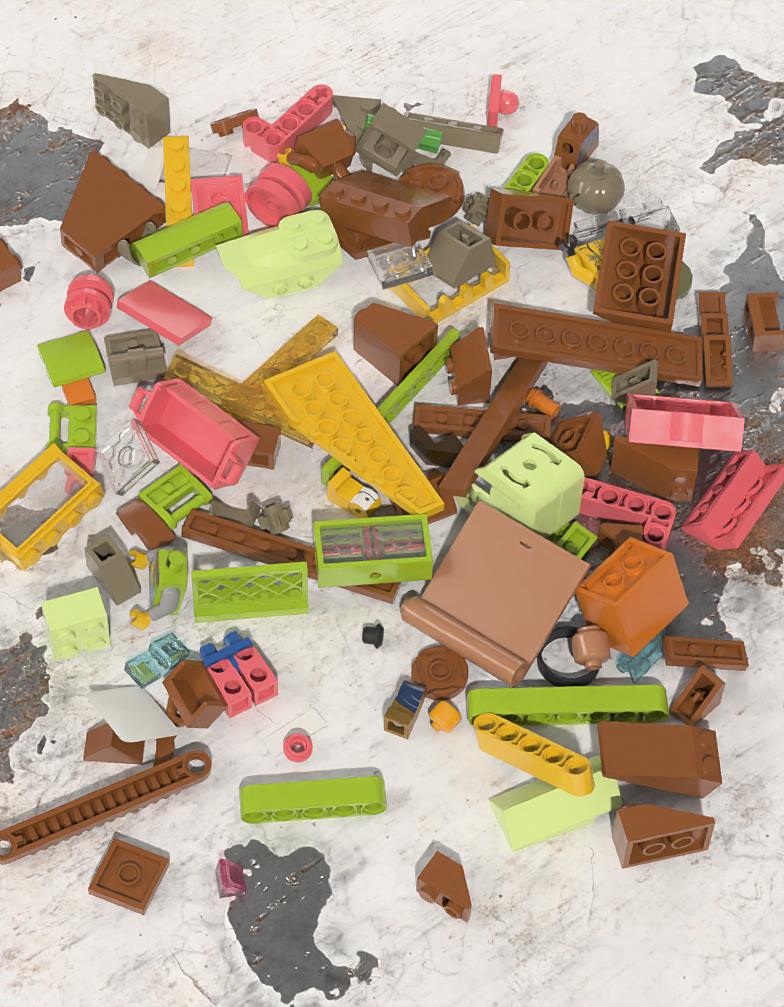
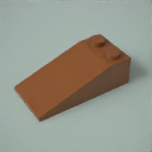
(661, 756)

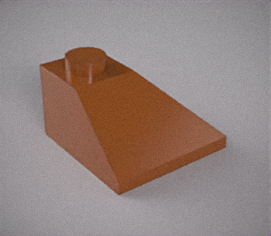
(582, 441)

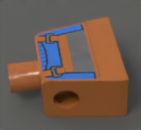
(581, 136)

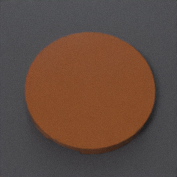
(440, 180)

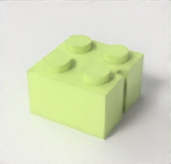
(76, 623)

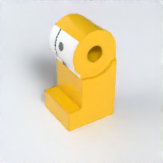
(352, 495)

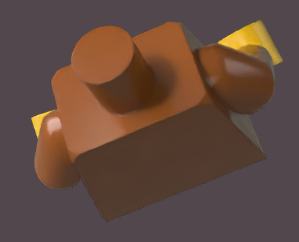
(323, 151)

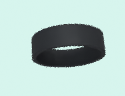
(554, 679)

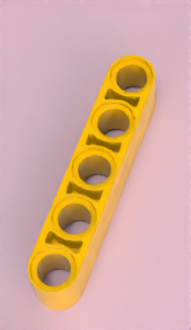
(534, 754)

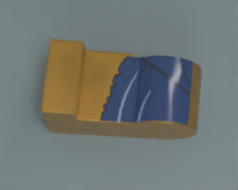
(405, 709)

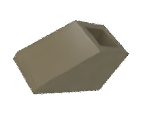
(111, 570)

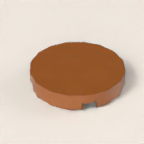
(440, 672)

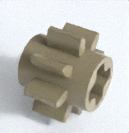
(476, 208)
(275, 517)

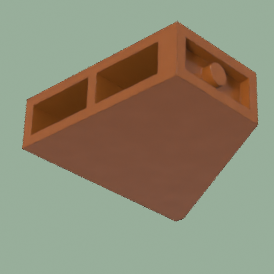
(106, 210)

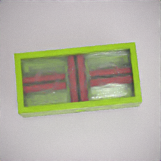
(372, 550)

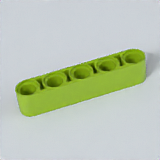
(312, 799)

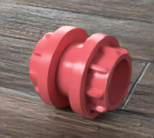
(88, 301)

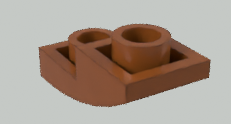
(144, 522)

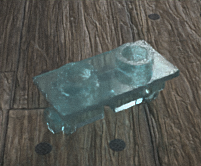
(644, 659)

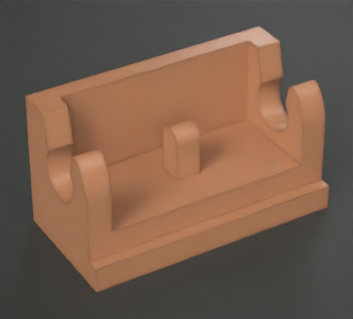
(554, 179)

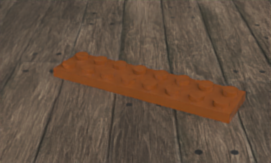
(594, 344)

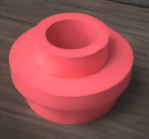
(301, 740)

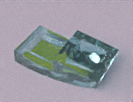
(157, 661)

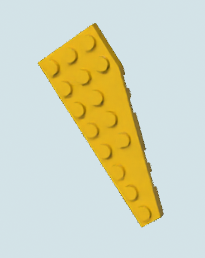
(339, 417)

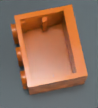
(633, 595)

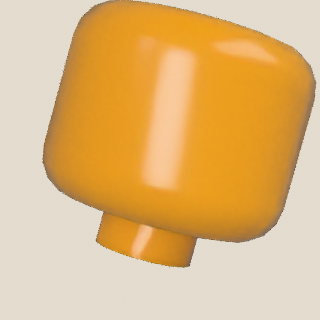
(444, 717)

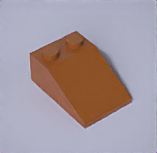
(527, 219)
(657, 468)
(658, 833)

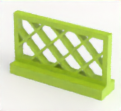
(258, 601)

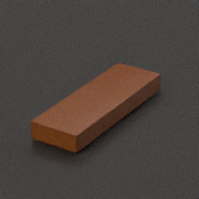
(707, 652)

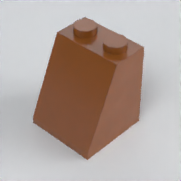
(393, 340)

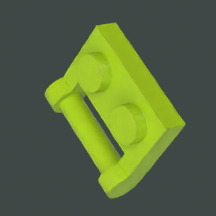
(81, 426)
(171, 490)

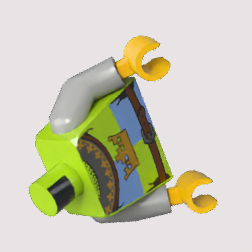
(166, 583)

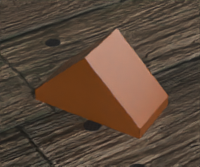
(612, 535)
(699, 697)
(105, 746)

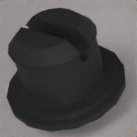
(373, 635)

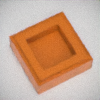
(79, 393)

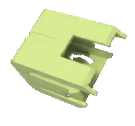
(531, 486)

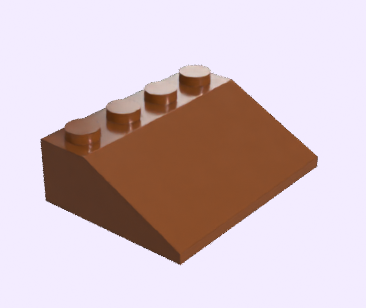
(382, 206)
(639, 275)

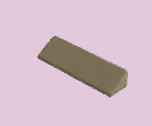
(462, 133)

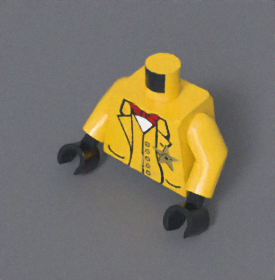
(585, 259)

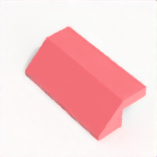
(734, 501)

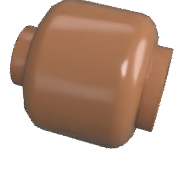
(591, 647)

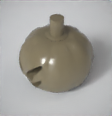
(596, 187)

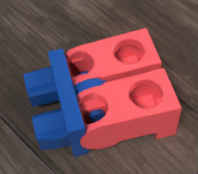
(239, 673)

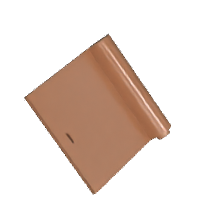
(495, 595)

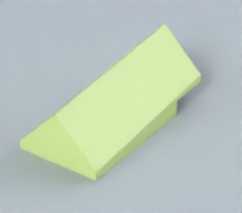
(544, 811)

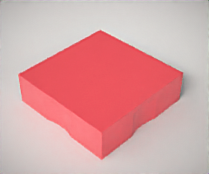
(684, 422)

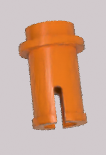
(542, 403)

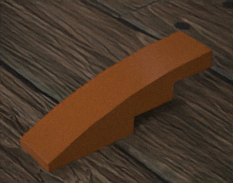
(715, 339)

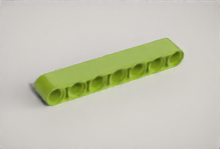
(571, 704)

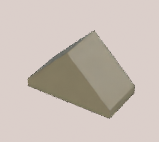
(636, 381)

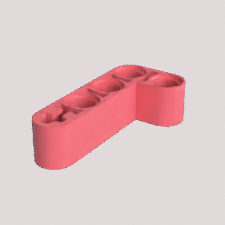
(301, 118)
(624, 501)

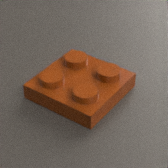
(129, 876)

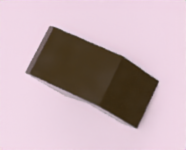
(439, 454)

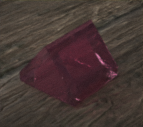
(229, 879)

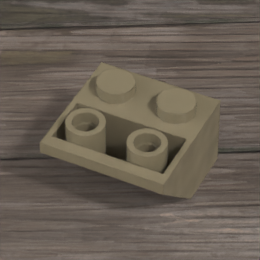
(460, 254)

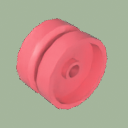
(277, 194)

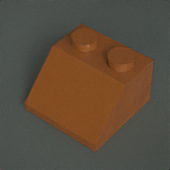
(470, 369)

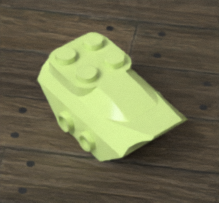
(284, 257)

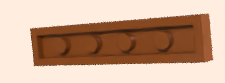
(462, 422)

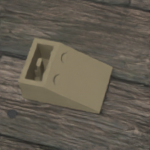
(133, 108)

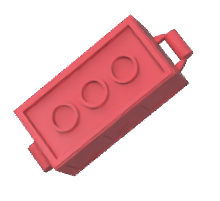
(195, 432)

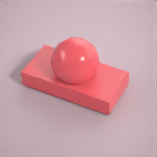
(503, 102)

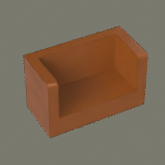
(763, 322)
(194, 694)

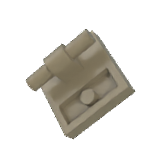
(135, 357)

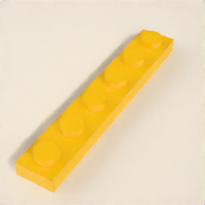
(177, 182)

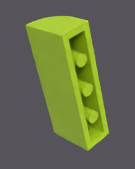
(187, 239)

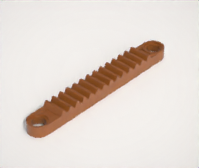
(103, 806)

